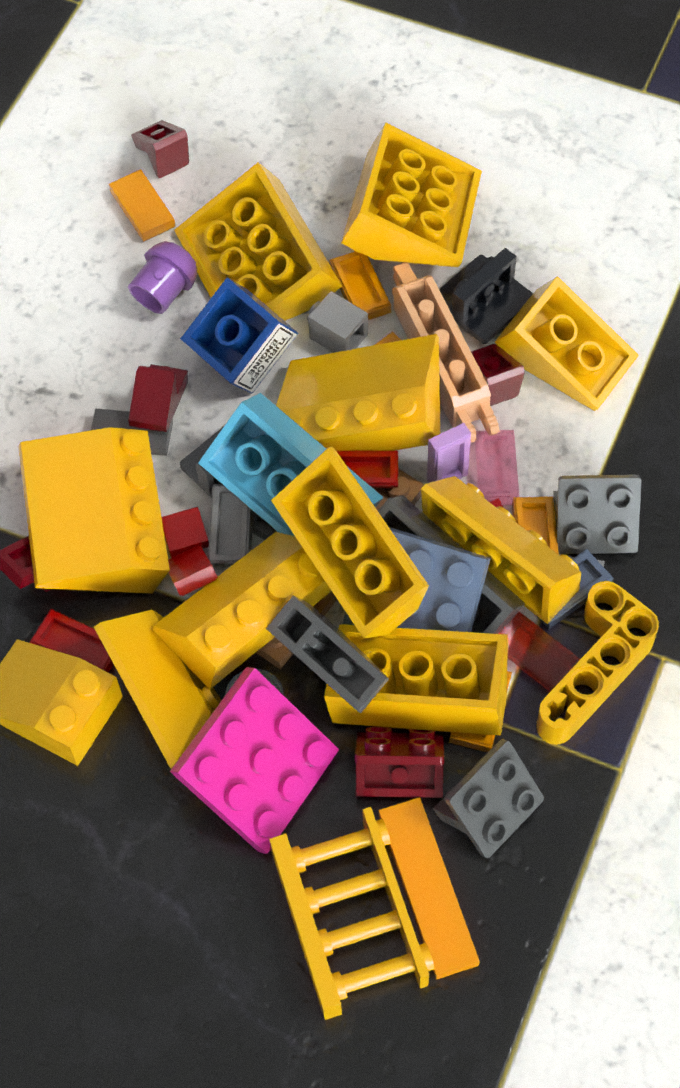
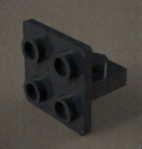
(486, 295)

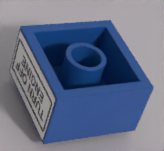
(239, 336)

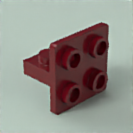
(399, 763)

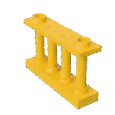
(320, 943)

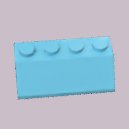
(261, 455)

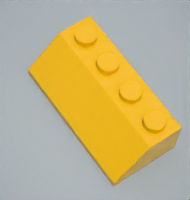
(351, 546)
(517, 555)
(230, 615)
(434, 681)
(160, 683)

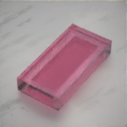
(497, 466)

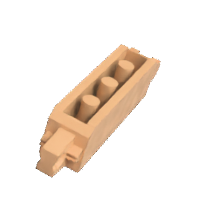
(462, 384)

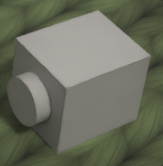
(337, 323)

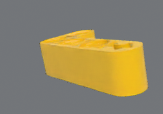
(591, 669)

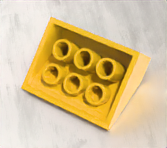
(411, 202)
(260, 243)
(367, 395)
(94, 511)

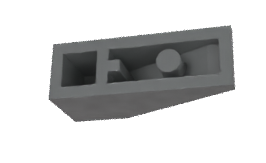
(328, 652)

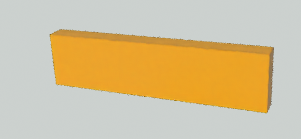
(429, 888)

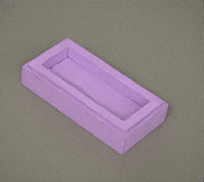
(449, 454)

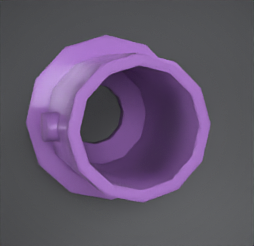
(163, 276)

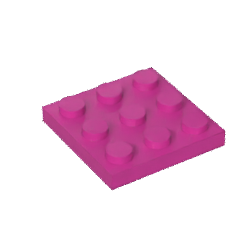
(255, 760)

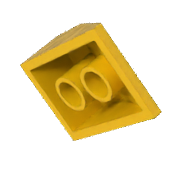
(567, 345)
(55, 699)

